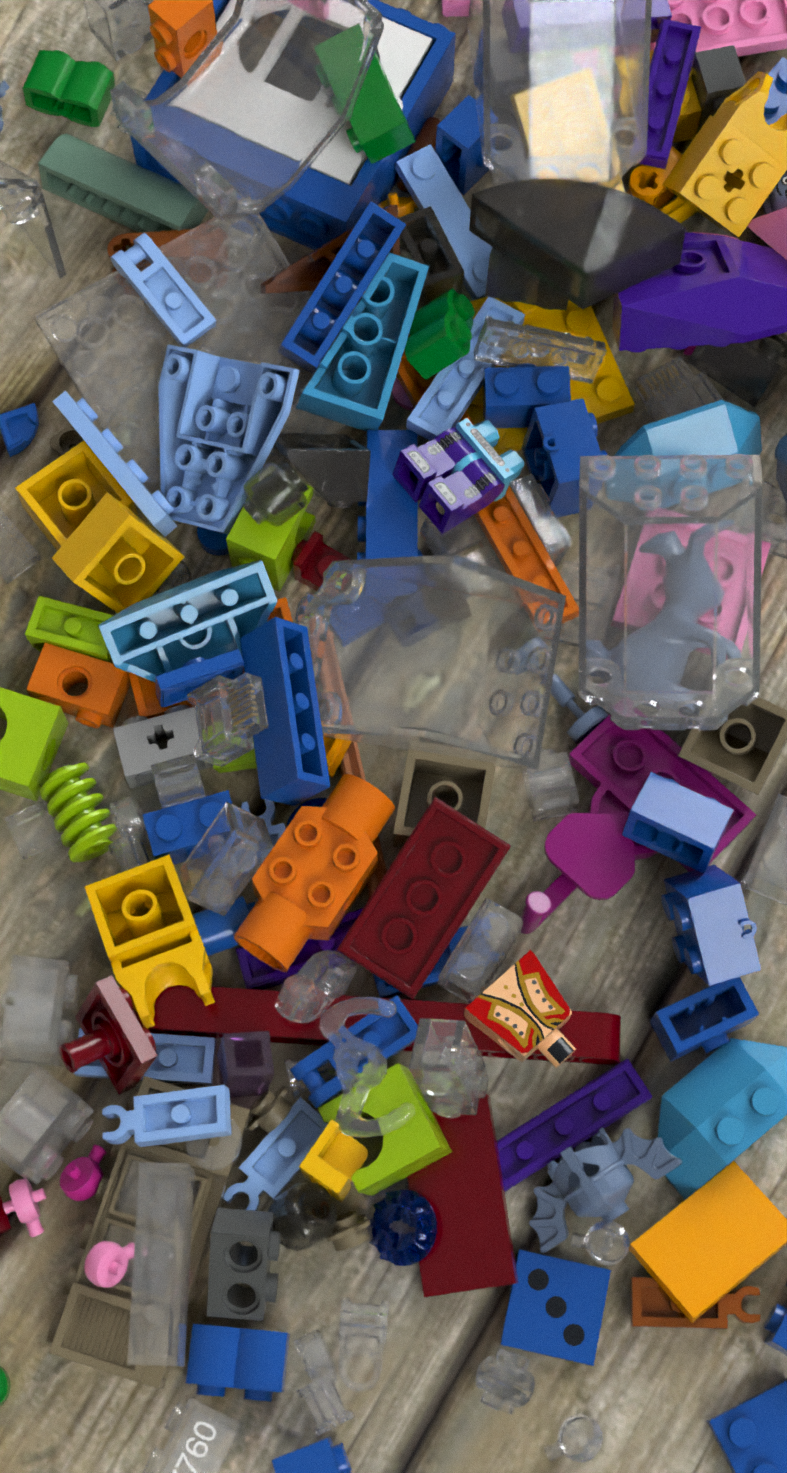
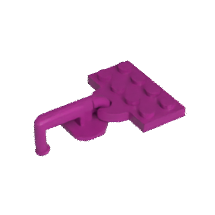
(591, 844)

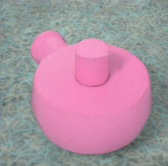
(25, 1204)
(108, 1263)

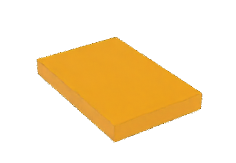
(712, 1241)

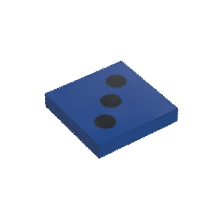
(556, 1307)

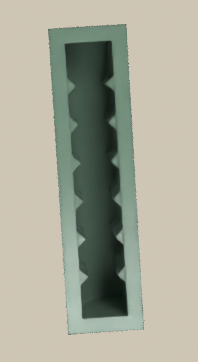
(117, 187)

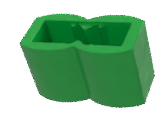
(69, 87)
(440, 333)

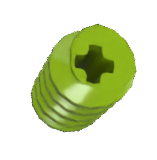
(76, 812)

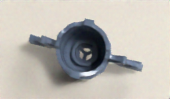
(595, 1181)

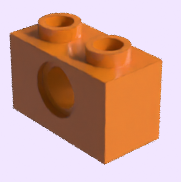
(181, 32)
(62, 668)

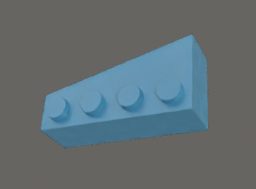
(364, 360)

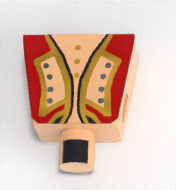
(524, 1012)

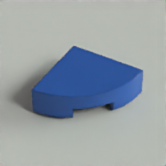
(19, 428)

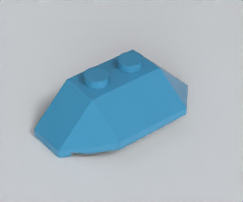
(706, 430)
(190, 621)
(722, 1109)

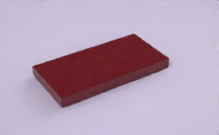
(424, 898)
(470, 1209)

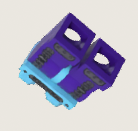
(457, 472)

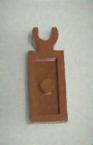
(654, 1308)

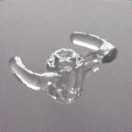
(347, 1059)

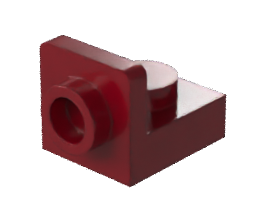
(312, 559)

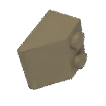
(742, 747)

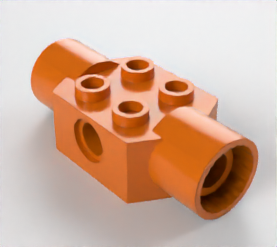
(315, 872)

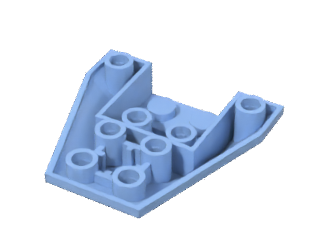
(217, 431)

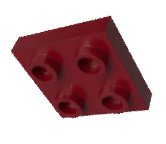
(111, 1036)

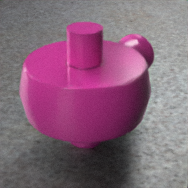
(83, 1175)

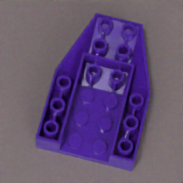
(714, 297)

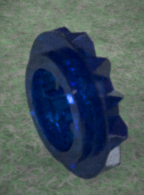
(415, 1212)

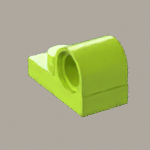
(67, 627)

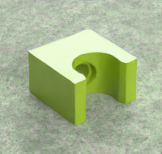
(271, 544)
(29, 742)
(404, 1149)

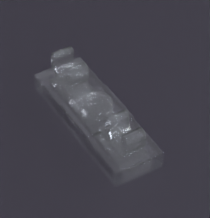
(516, 344)

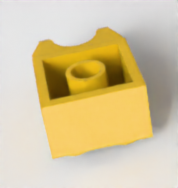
(734, 143)
(150, 934)

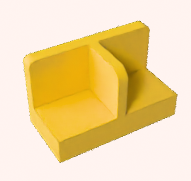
(334, 1161)

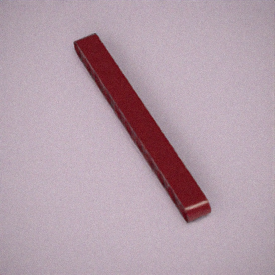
(251, 1010)

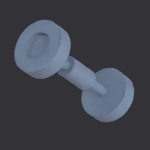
(586, 722)

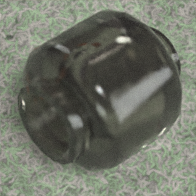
(275, 494)
(303, 1215)

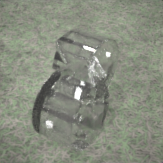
(315, 986)

